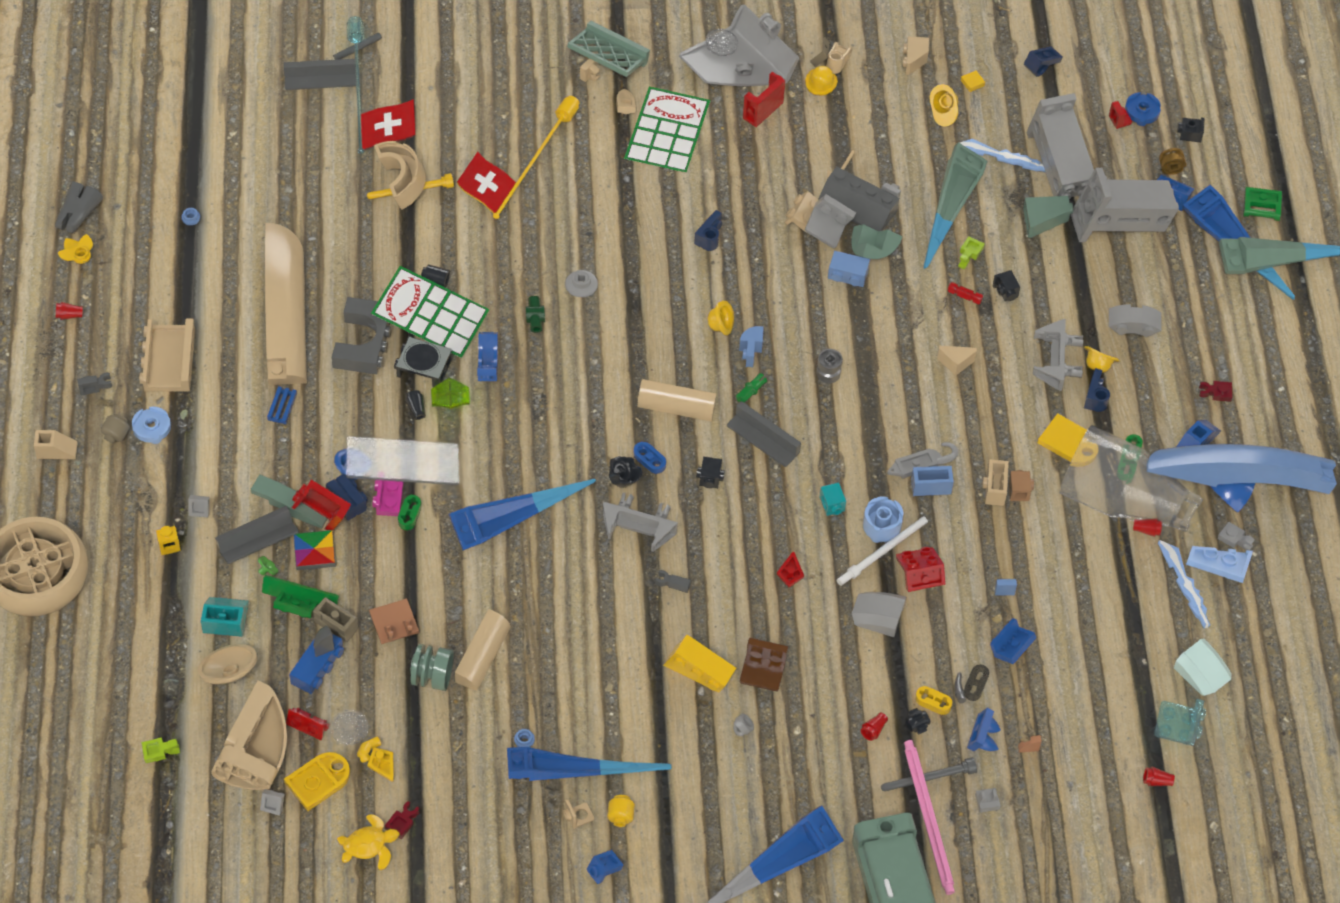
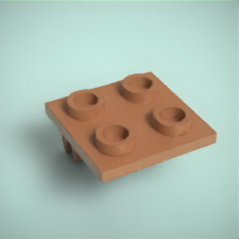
(393, 621)

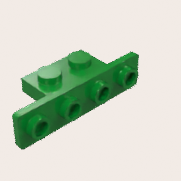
(295, 597)

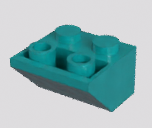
(224, 616)

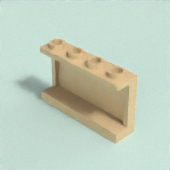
(167, 356)

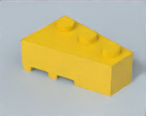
(700, 664)

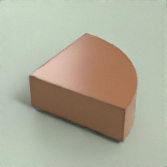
(1030, 746)

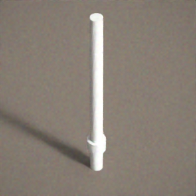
(855, 570)

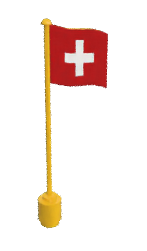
(491, 184)

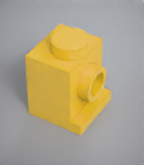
(168, 535)

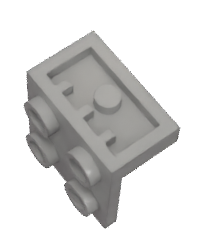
(828, 220)

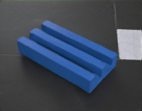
(286, 392)

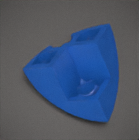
(1235, 494)

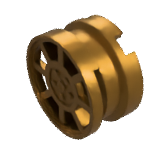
(1173, 162)

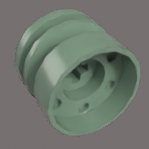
(432, 667)

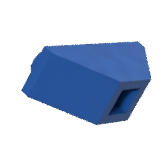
(1199, 434)

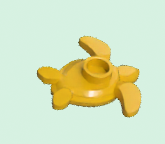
(369, 842)

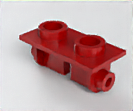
(301, 721)

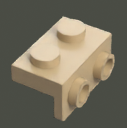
(801, 210)

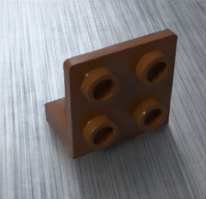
(764, 664)

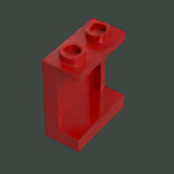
(761, 107)
(323, 502)

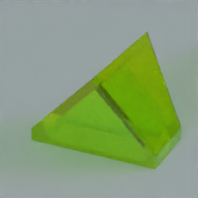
(450, 394)

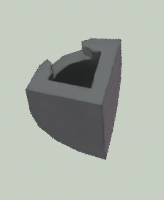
(323, 641)

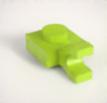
(970, 249)
(155, 749)

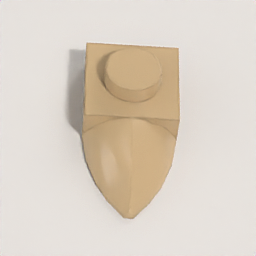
(625, 102)

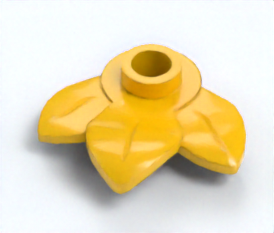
(77, 250)

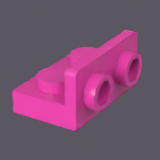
(388, 497)

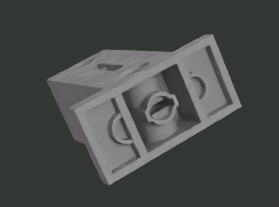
(1061, 145)
(1123, 205)

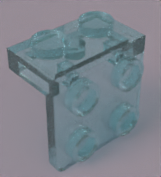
(1180, 722)

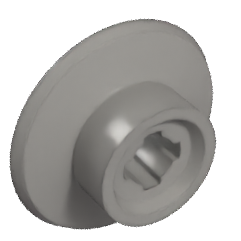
(581, 288)

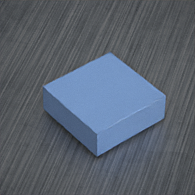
(1005, 587)

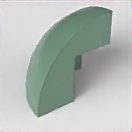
(873, 243)

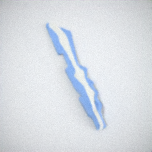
(1004, 155)
(1186, 584)

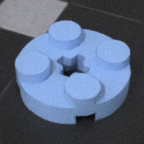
(151, 434)

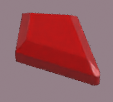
(790, 571)

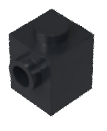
(710, 472)

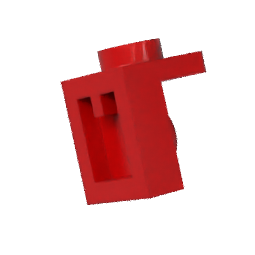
(1119, 115)

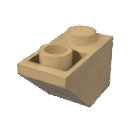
(916, 53)
(54, 445)

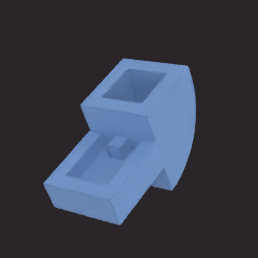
(751, 342)

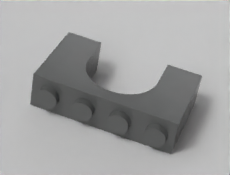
(368, 356)

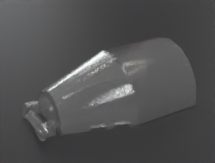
(1114, 480)

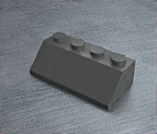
(872, 205)

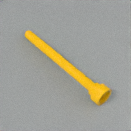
(445, 181)

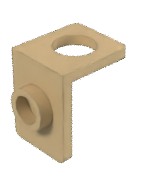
(570, 814)

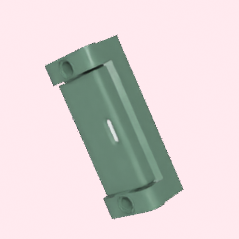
(891, 860)

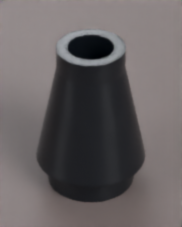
(416, 404)

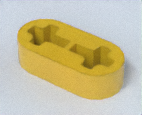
(933, 700)

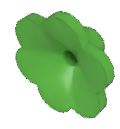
(267, 566)

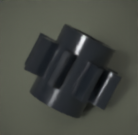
(917, 721)

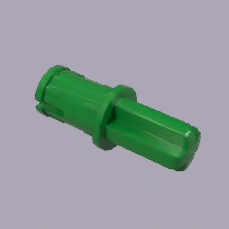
(751, 388)

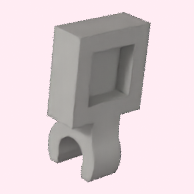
(1235, 536)

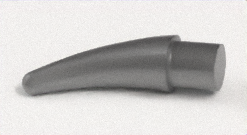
(959, 693)

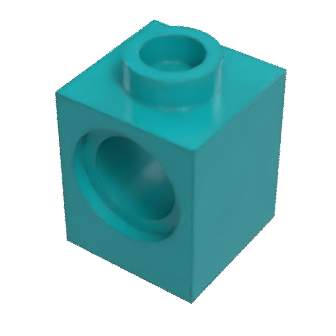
(832, 499)

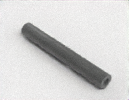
(351, 49)

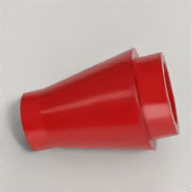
(68, 311)
(1148, 526)
(873, 727)
(1156, 777)

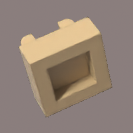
(589, 71)

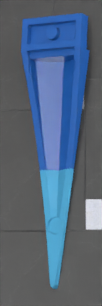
(1217, 218)
(486, 520)
(544, 765)

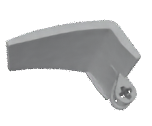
(756, 44)

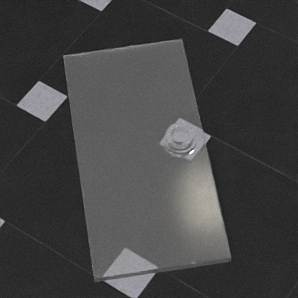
(402, 460)

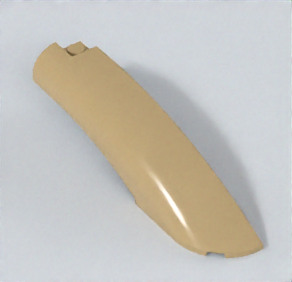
(284, 306)

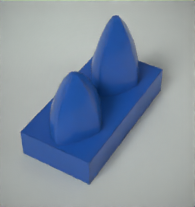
(979, 737)

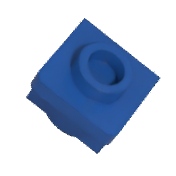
(604, 865)

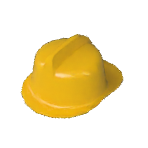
(944, 105)

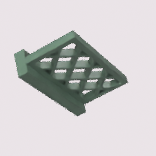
(609, 41)

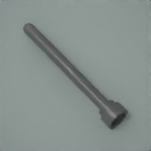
(967, 766)

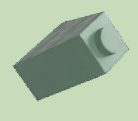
(1045, 213)

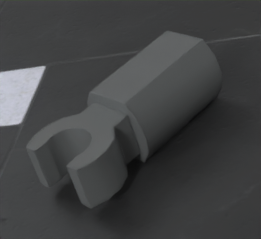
(673, 581)

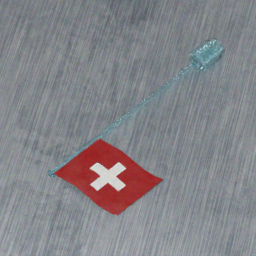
(383, 123)

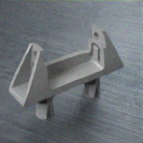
(1056, 372)
(639, 522)

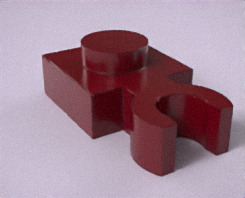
(1218, 390)
(402, 821)

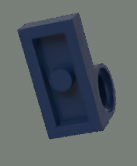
(1039, 60)
(708, 235)
(1096, 393)

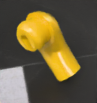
(365, 747)

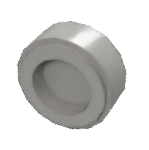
(743, 724)

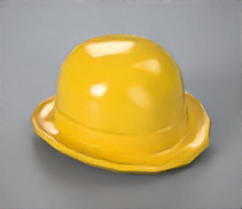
(821, 80)
(721, 318)
(1099, 360)

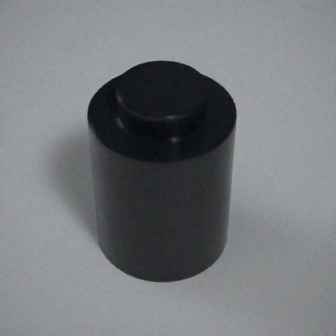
(436, 274)

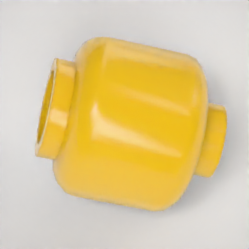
(621, 810)

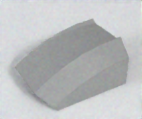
(878, 611)

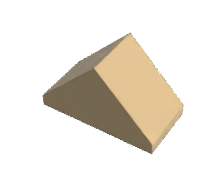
(956, 358)

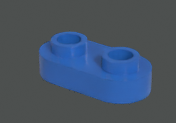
(650, 458)

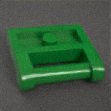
(1262, 198)

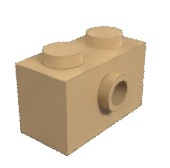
(996, 482)

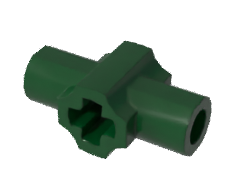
(535, 314)

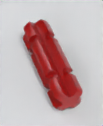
(965, 293)

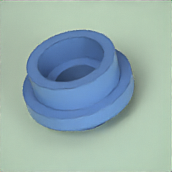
(190, 212)
(524, 733)

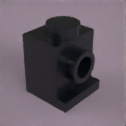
(1191, 129)
(1006, 285)

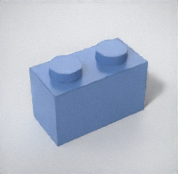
(848, 268)
(932, 480)

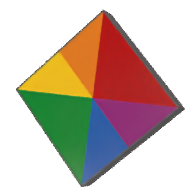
(314, 550)

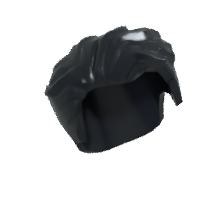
(624, 471)

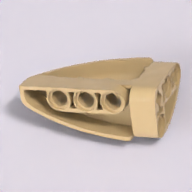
(254, 743)

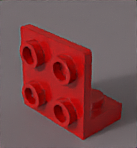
(922, 568)

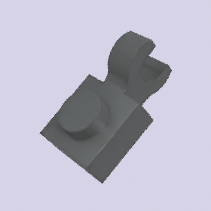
(92, 384)

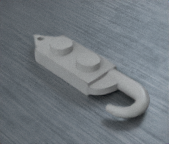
(926, 458)

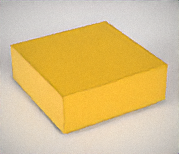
(972, 81)

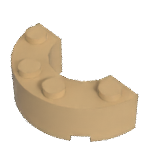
(412, 174)

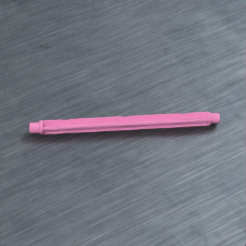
(929, 817)

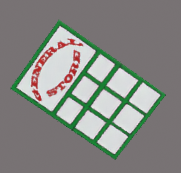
(667, 129)
(430, 311)

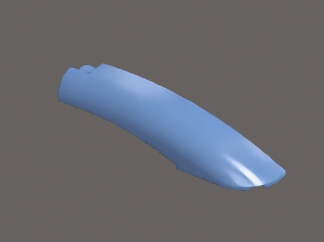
(1244, 464)

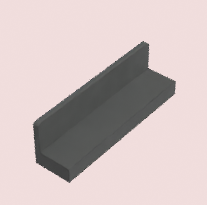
(320, 74)
(764, 435)
(256, 535)

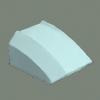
(1203, 668)

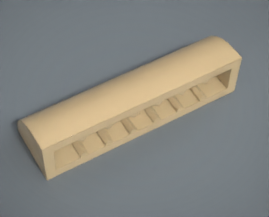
(676, 400)
(482, 650)

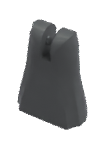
(77, 206)

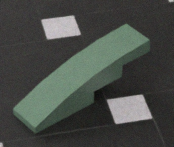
(281, 496)

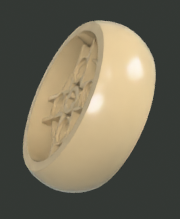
(49, 595)

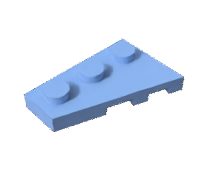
(1222, 563)

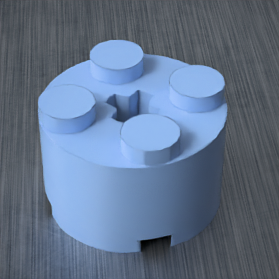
(882, 519)

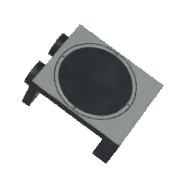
(424, 360)

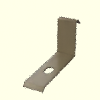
(823, 55)

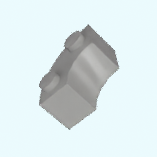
(1136, 320)

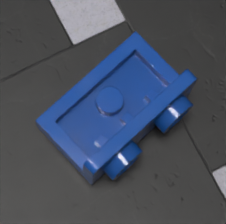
(1012, 642)

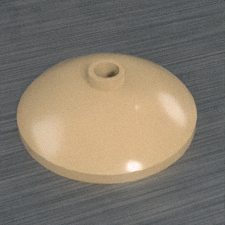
(227, 664)

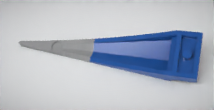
(799, 844)

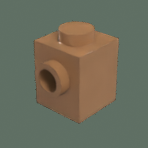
(1020, 485)

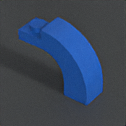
(487, 356)

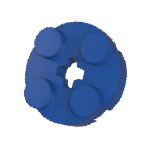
(1141, 116)

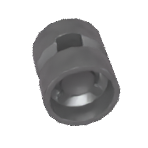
(829, 366)

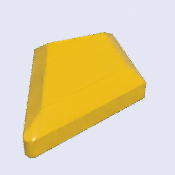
(382, 763)

